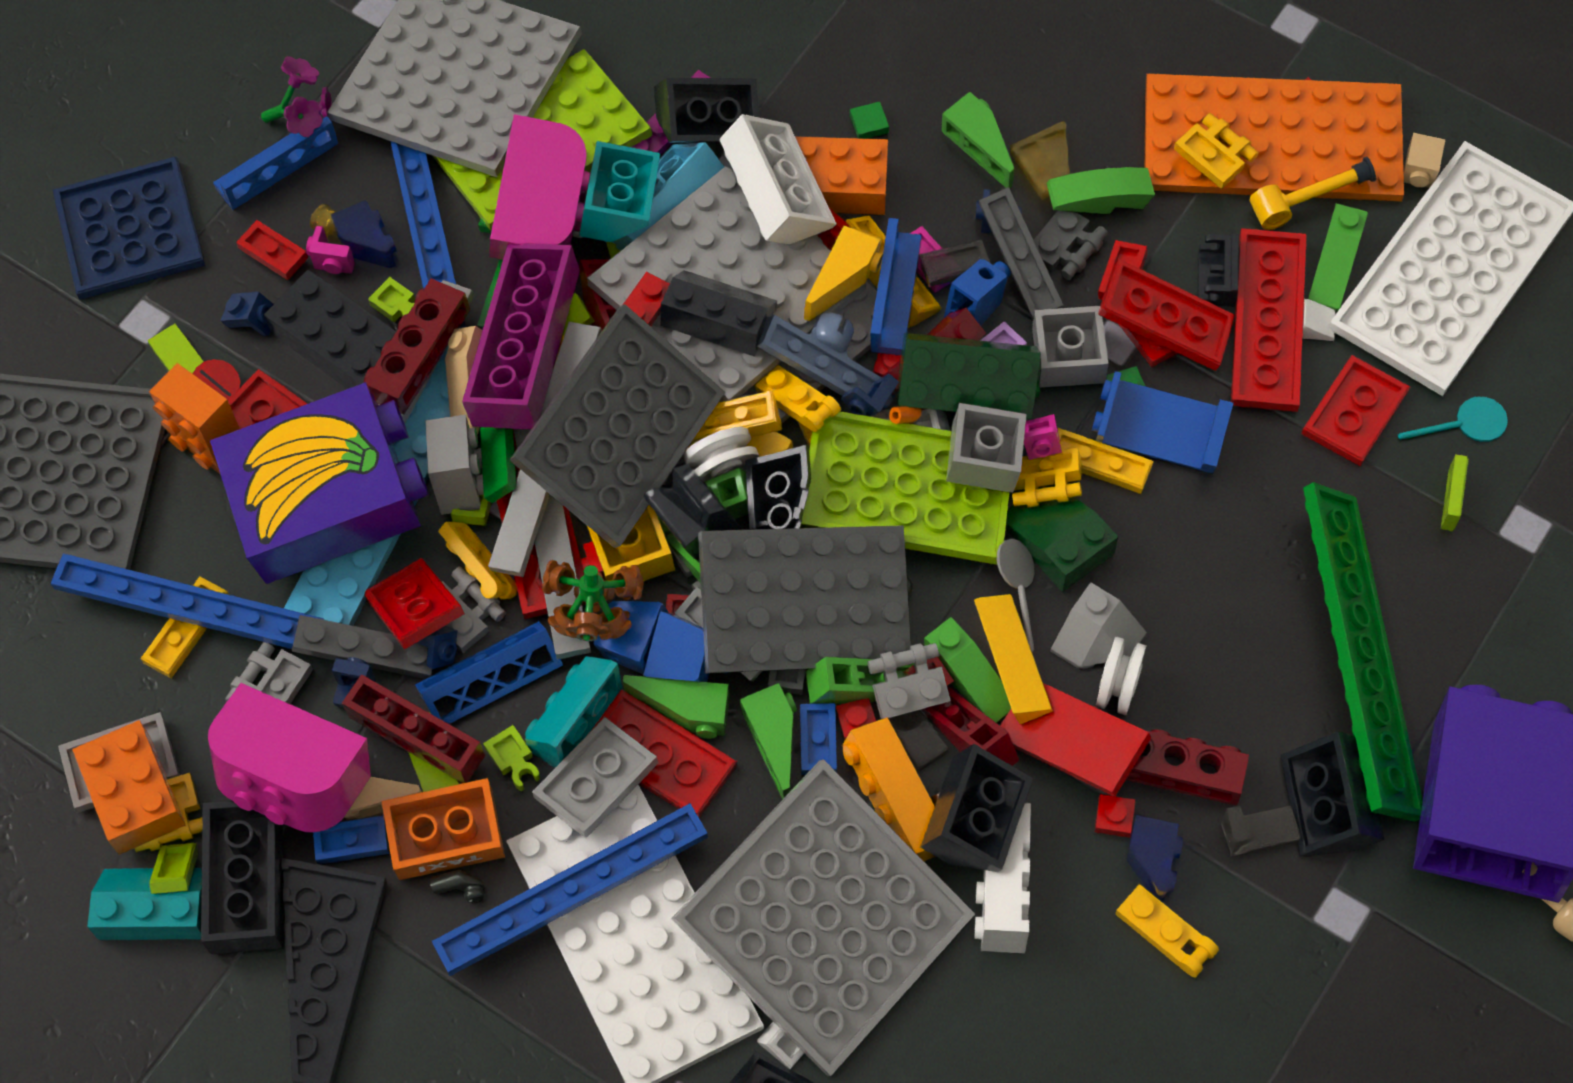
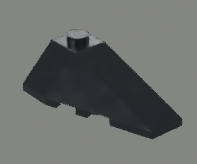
(778, 488)

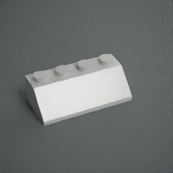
(776, 180)

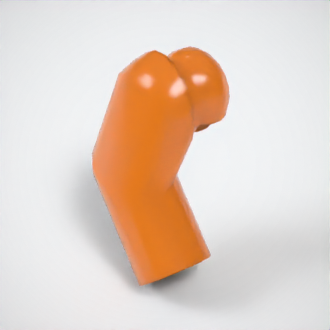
(905, 414)

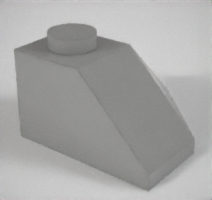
(1092, 628)

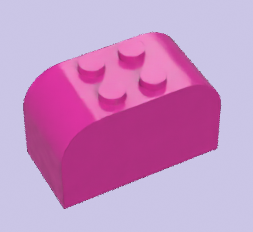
(540, 186)
(286, 761)

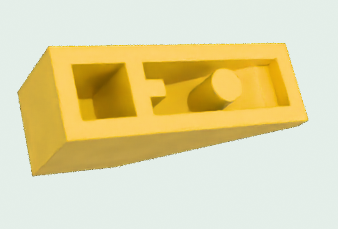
(844, 270)

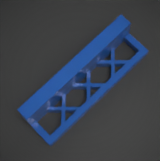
(274, 164)
(895, 289)
(485, 662)

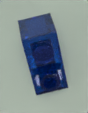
(362, 231)
(1151, 854)

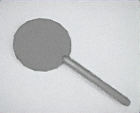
(1018, 571)

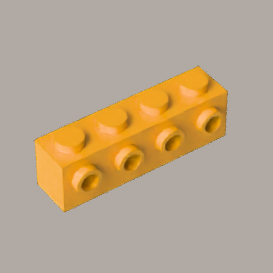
(890, 781)

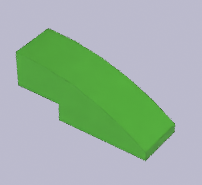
(1101, 190)

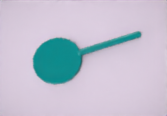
(1477, 418)

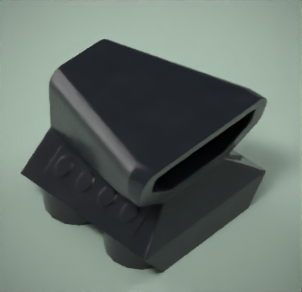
(689, 509)

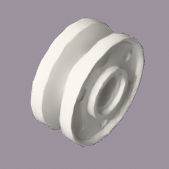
(720, 453)
(1120, 676)

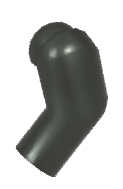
(459, 880)

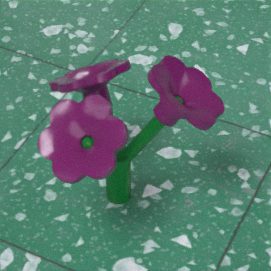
(302, 114)

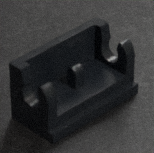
(1218, 269)

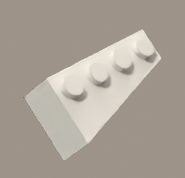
(1005, 896)

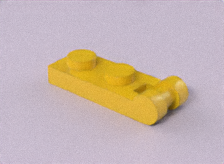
(798, 398)
(476, 557)
(1166, 930)

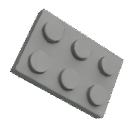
(595, 777)
(78, 790)

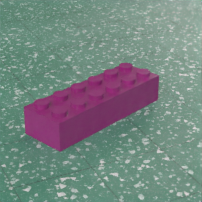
(521, 336)

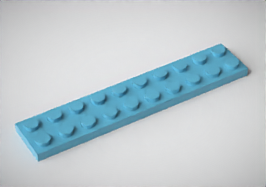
(339, 585)

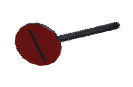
(219, 376)

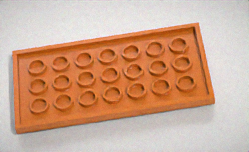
(1297, 127)

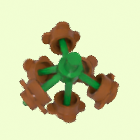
(594, 592)

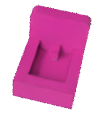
(328, 256)
(1042, 437)

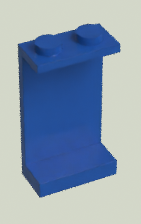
(1162, 424)

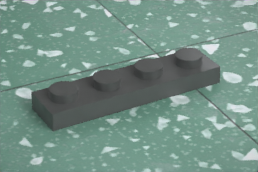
(1020, 252)
(377, 648)

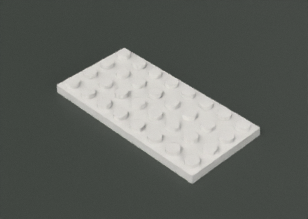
(1452, 268)
(636, 969)

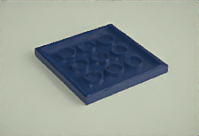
(128, 227)

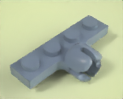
(818, 354)

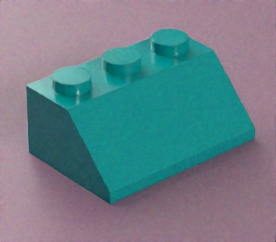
(619, 192)
(574, 709)
(128, 911)

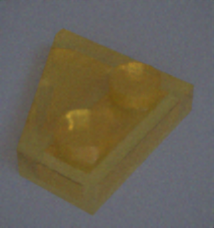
(1043, 157)

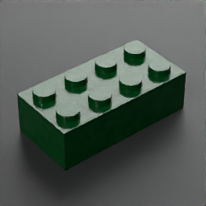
(953, 371)

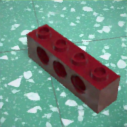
(435, 300)
(413, 729)
(1188, 777)

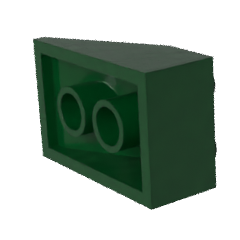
(1062, 538)

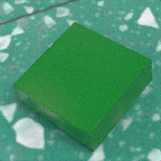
(869, 120)

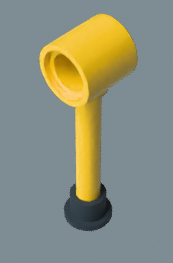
(1273, 206)

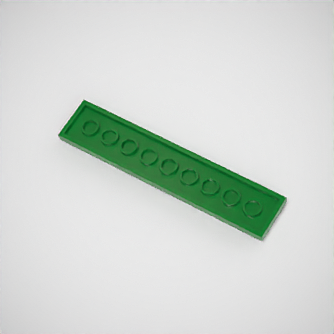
(1363, 653)

